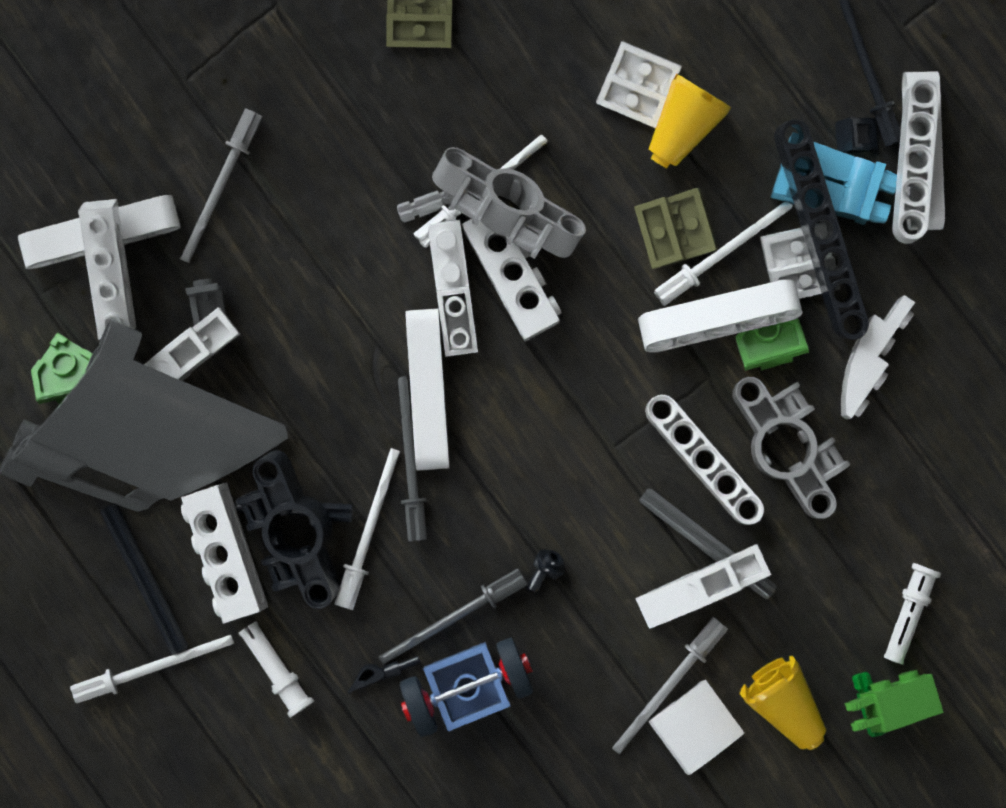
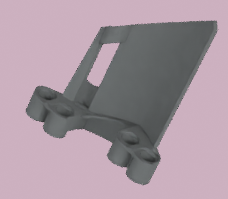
(138, 430)

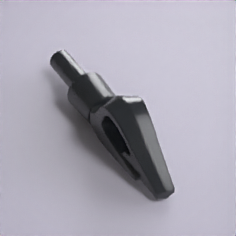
(389, 671)

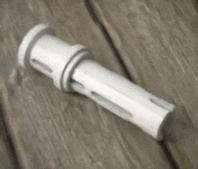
(895, 651)
(285, 683)

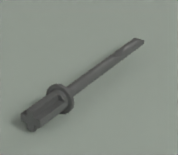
(413, 506)
(492, 593)

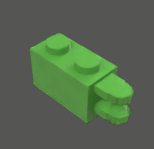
(897, 703)

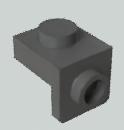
(205, 298)

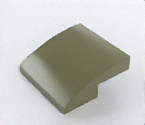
(419, 23)
(676, 228)

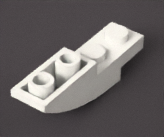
(452, 288)
(195, 346)
(864, 366)
(703, 586)

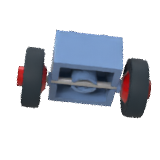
(466, 687)

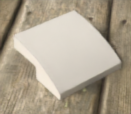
(638, 84)
(789, 259)
(696, 727)

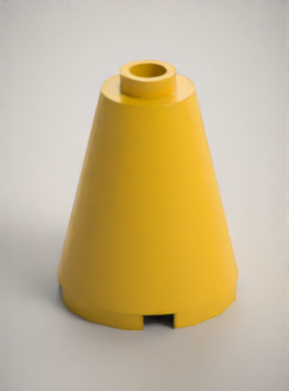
(684, 121)
(786, 702)

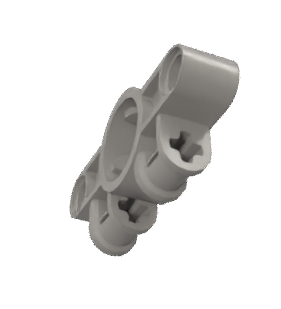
(476, 195)
(788, 408)

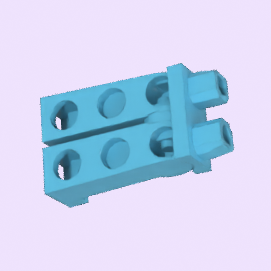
(850, 182)

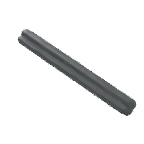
(697, 535)

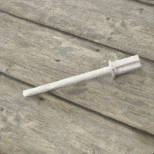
(448, 215)
(688, 277)
(354, 574)
(107, 682)

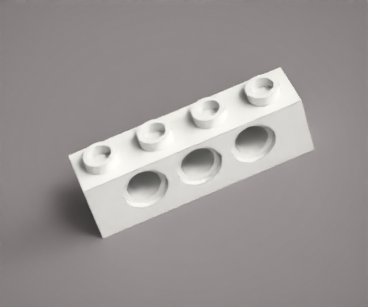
(106, 264)
(528, 321)
(230, 535)

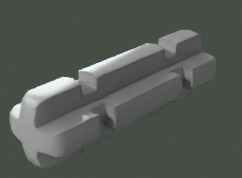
(424, 205)

